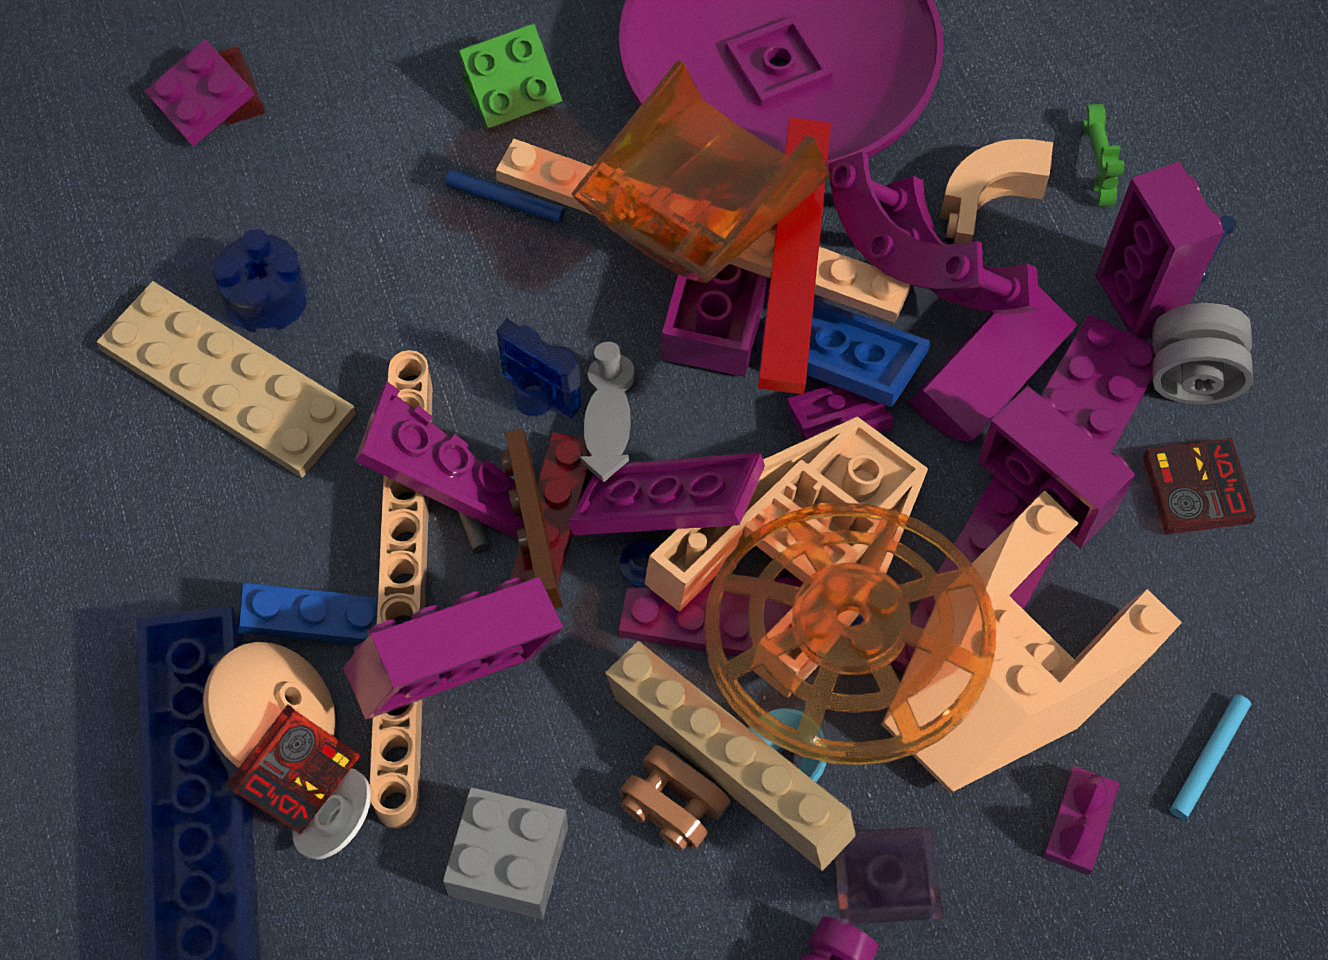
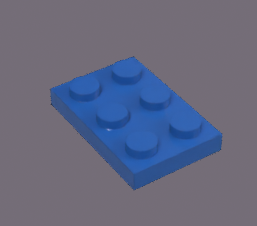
(862, 354)

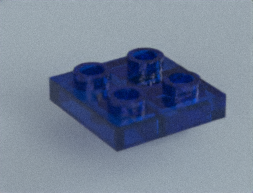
(536, 363)

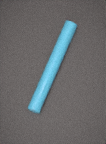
(1210, 757)

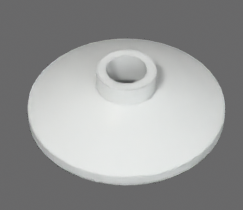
(337, 818)

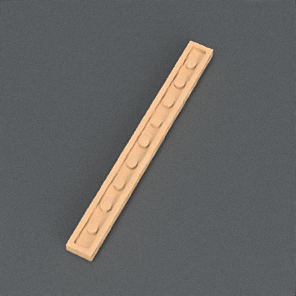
(837, 275)

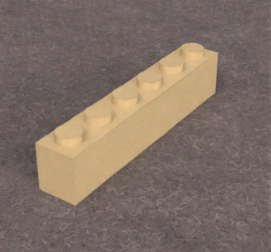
(732, 755)

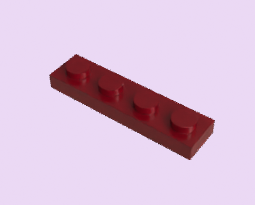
(560, 490)

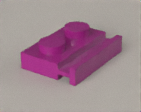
(832, 406)

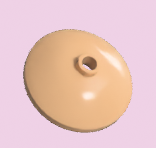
(249, 693)

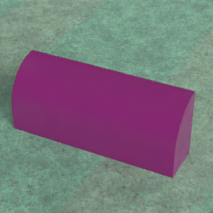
(990, 369)

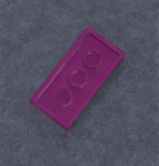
(669, 495)

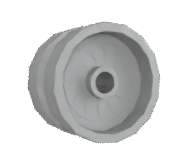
(1202, 354)

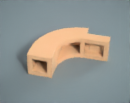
(990, 172)

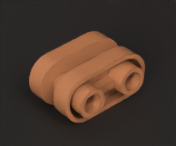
(677, 825)

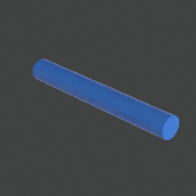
(505, 195)

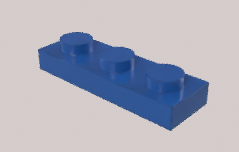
(306, 614)

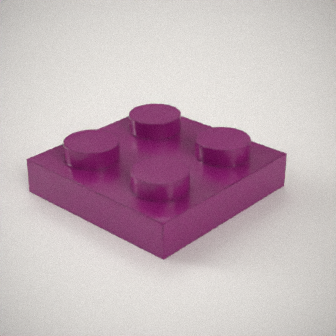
(199, 92)

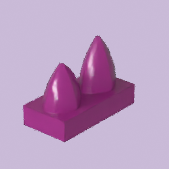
(1081, 820)

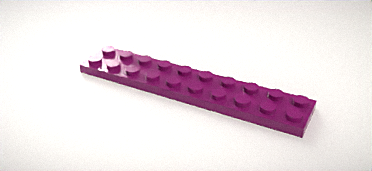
(1092, 387)

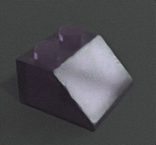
(888, 877)

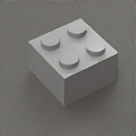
(506, 853)

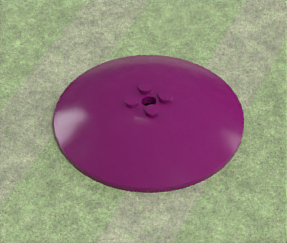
(849, 63)

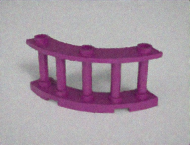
(903, 245)

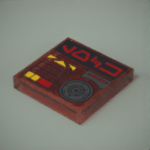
(1199, 486)
(293, 769)

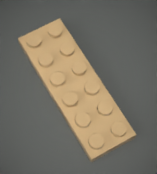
(227, 379)

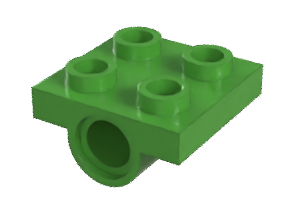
(508, 76)

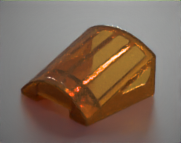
(694, 182)

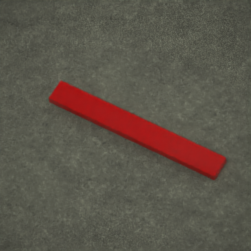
(793, 278)

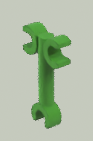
(1106, 156)

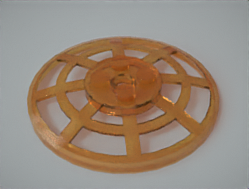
(850, 648)

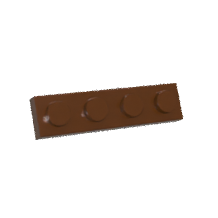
(527, 502)

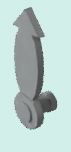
(608, 412)

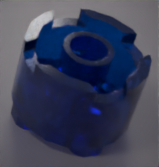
(261, 281)

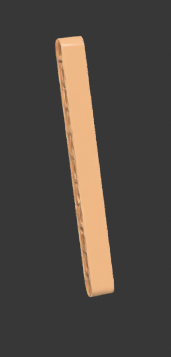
(400, 600)

